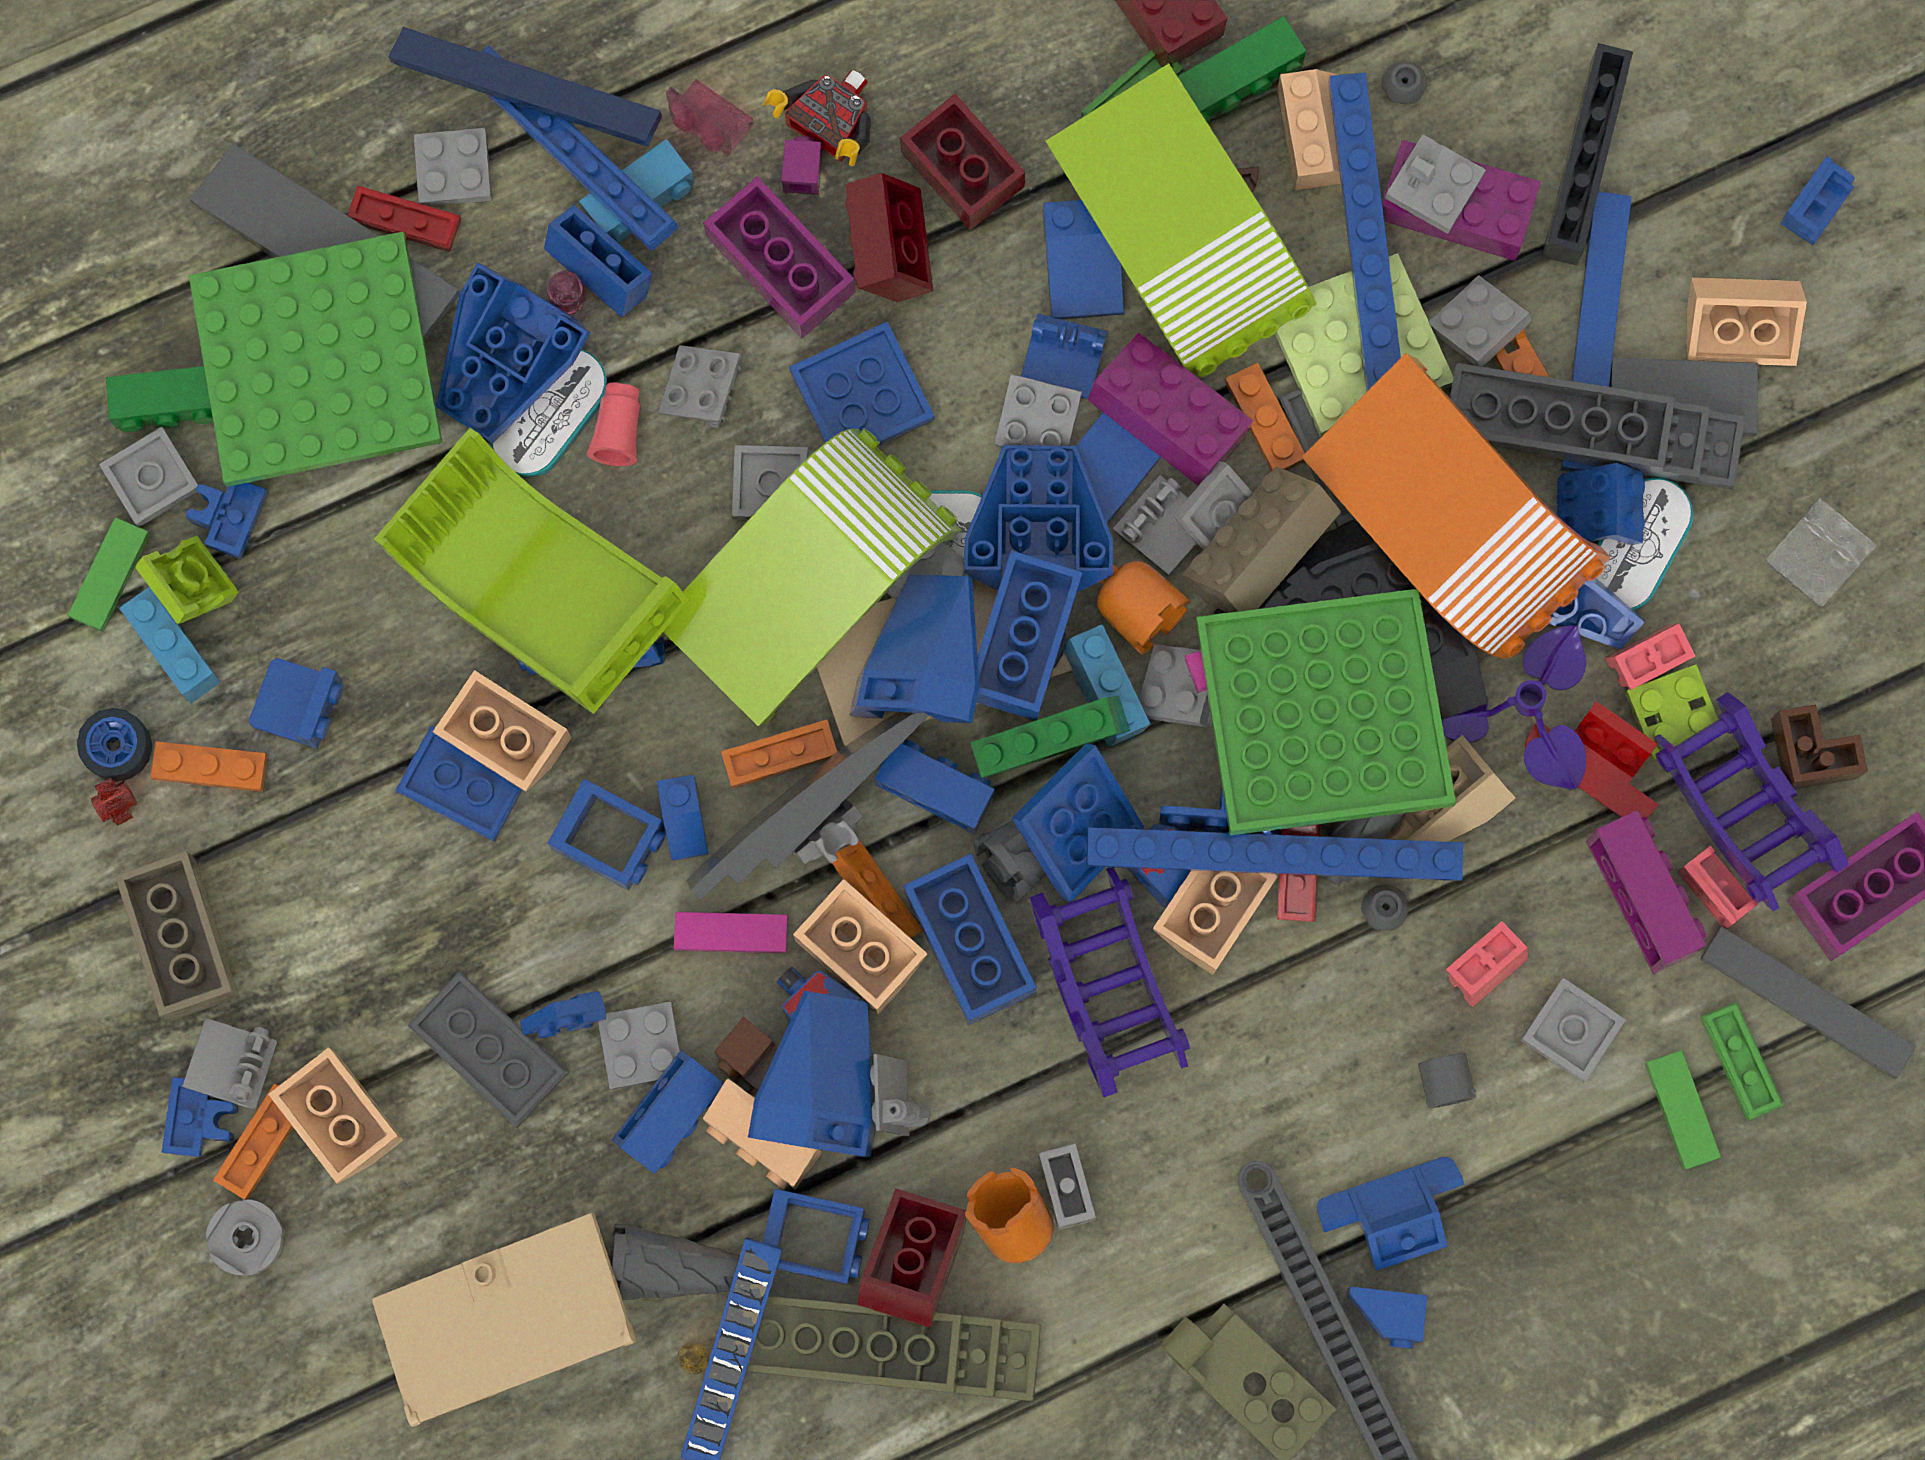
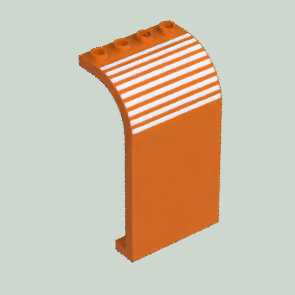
(1452, 511)

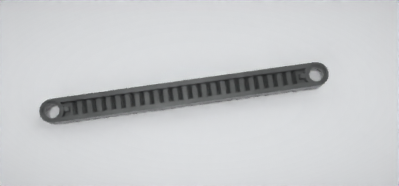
(1325, 1317)

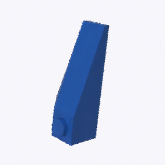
(1599, 615)

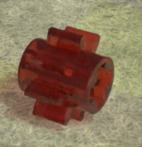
(114, 801)

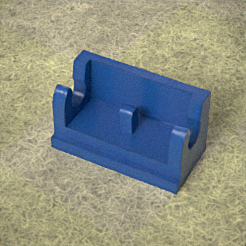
(1819, 201)

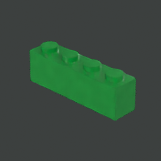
(1244, 68)
(158, 399)
(1050, 736)

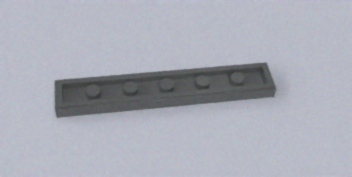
(1808, 1002)

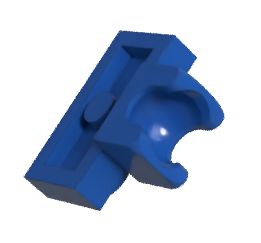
(229, 516)
(572, 1014)
(192, 1119)

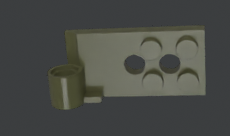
(1219, 1361)

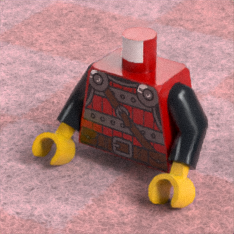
(827, 113)

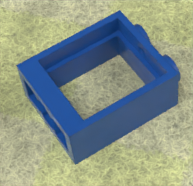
(574, 818)
(858, 1231)

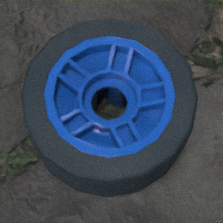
(108, 727)

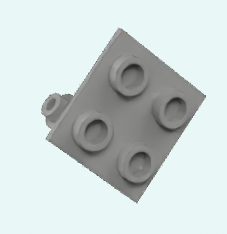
(701, 384)
(1037, 413)
(1153, 528)
(230, 1063)
(891, 1107)

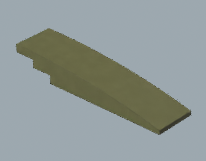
(882, 1350)

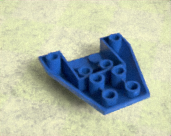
(504, 352)
(1040, 508)
(924, 654)
(820, 1080)

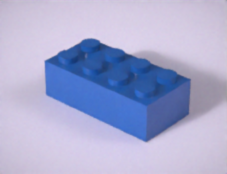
(1025, 634)
(969, 939)

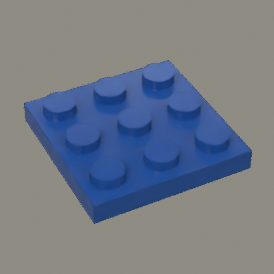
(862, 387)
(1062, 811)

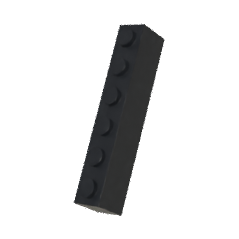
(1587, 154)

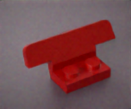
(1612, 759)

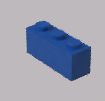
(597, 260)
(935, 786)
(668, 1112)

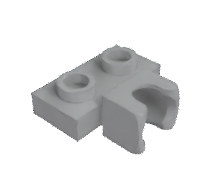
(831, 835)

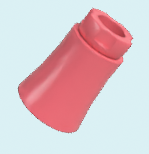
(616, 427)

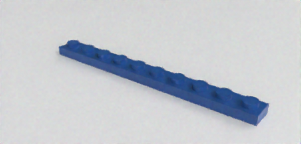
(1364, 225)
(1274, 854)

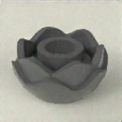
(1400, 92)
(1379, 918)

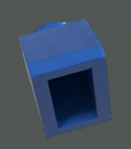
(682, 817)
(1392, 1314)

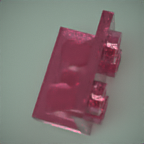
(708, 116)

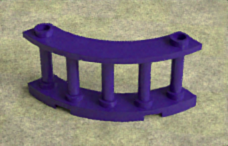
(1776, 788)
(1077, 994)

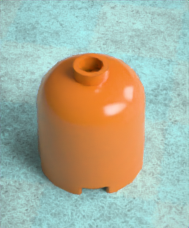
(1140, 604)
(1010, 1215)

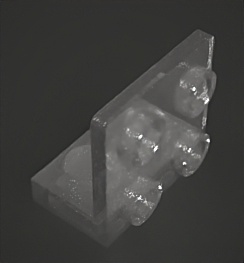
(1820, 553)

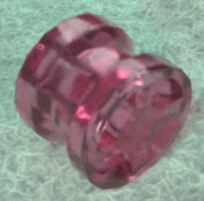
(565, 284)

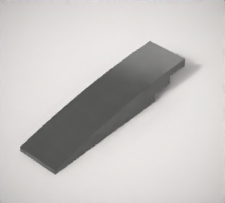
(291, 220)
(1600, 425)
(803, 806)

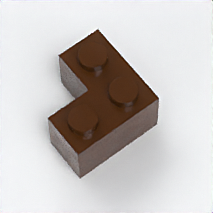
(1810, 759)
(746, 1055)

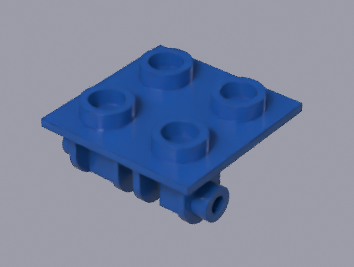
(1064, 353)

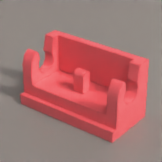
(1650, 656)
(1717, 888)
(1487, 963)

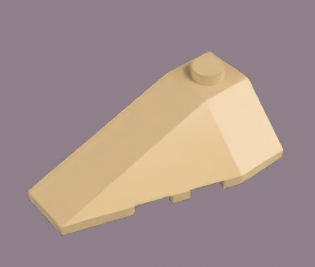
(1477, 796)

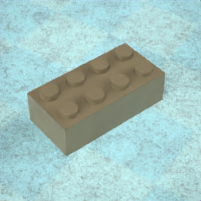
(1261, 542)
(177, 936)

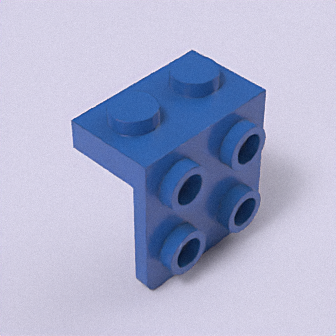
(1603, 503)
(296, 702)
(1186, 817)

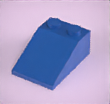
(1080, 264)

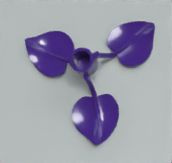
(1554, 757)

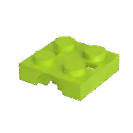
(194, 577)
(1668, 701)

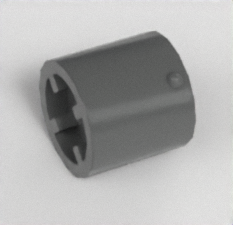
(1447, 1080)

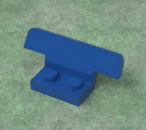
(1395, 1211)

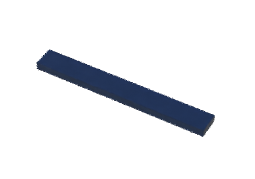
(525, 86)

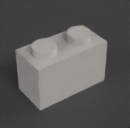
(1066, 1187)

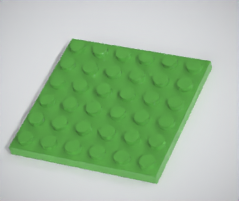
(315, 359)
(1325, 712)

